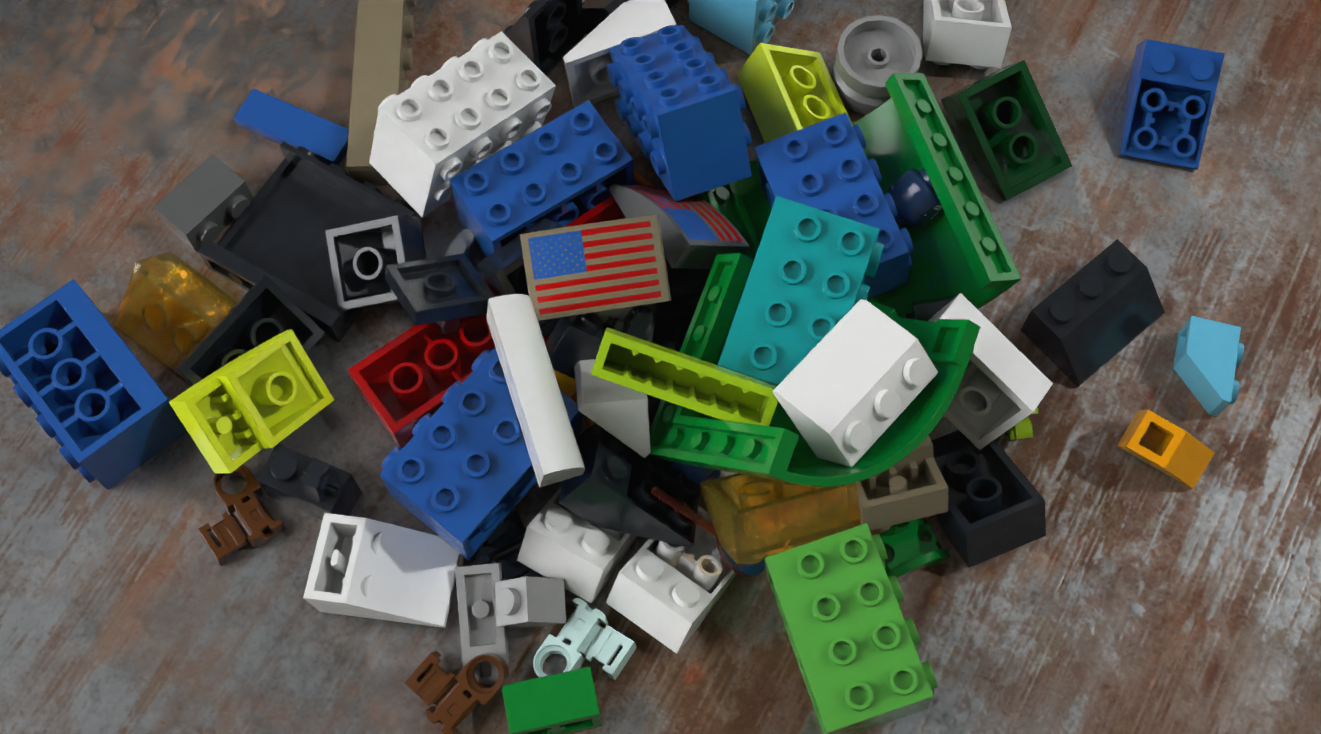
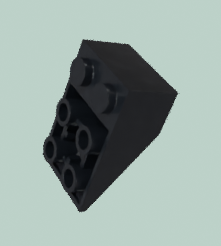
(618, 491)

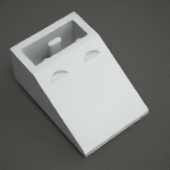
(572, 549)
(381, 572)
(672, 586)

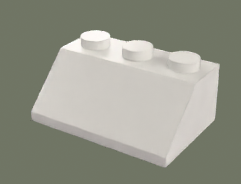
(998, 381)
(854, 384)

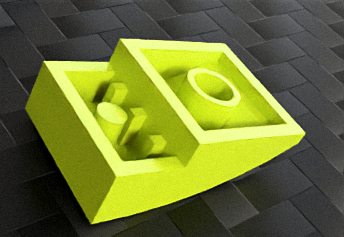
(252, 402)

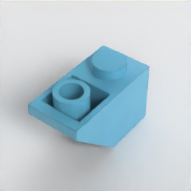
(1208, 360)

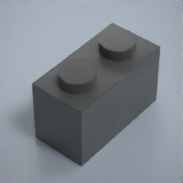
(204, 203)

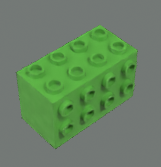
(850, 632)

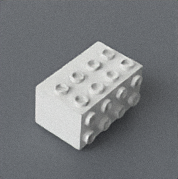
(458, 119)

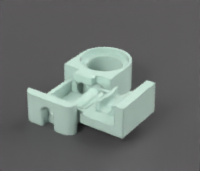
(588, 638)

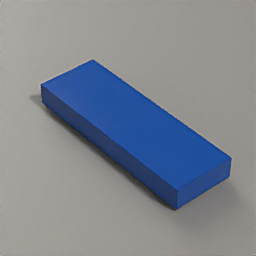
(293, 125)

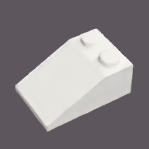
(966, 32)
(589, 58)

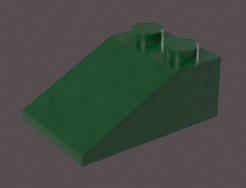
(1008, 130)

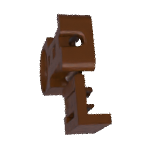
(245, 520)
(449, 691)

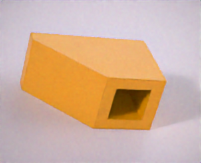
(1166, 447)

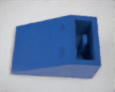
(1169, 102)

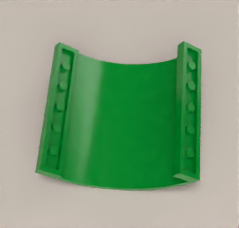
(951, 253)

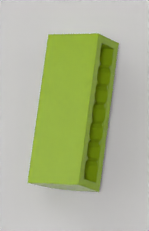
(684, 380)

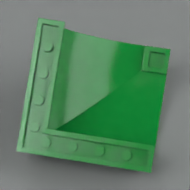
(780, 449)

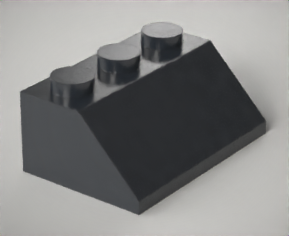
(1095, 313)
(252, 321)

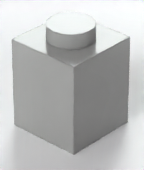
(530, 602)

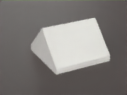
(613, 407)

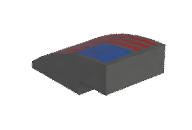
(689, 227)

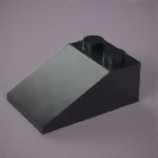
(548, 31)
(988, 500)

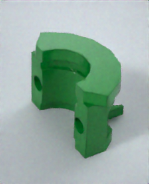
(908, 550)

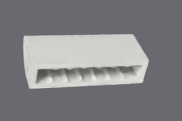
(534, 389)

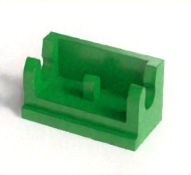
(552, 704)

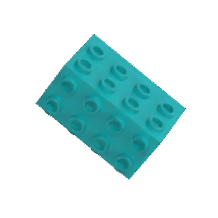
(798, 288)

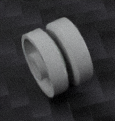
(869, 55)

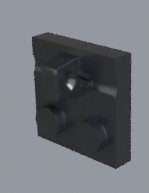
(439, 290)

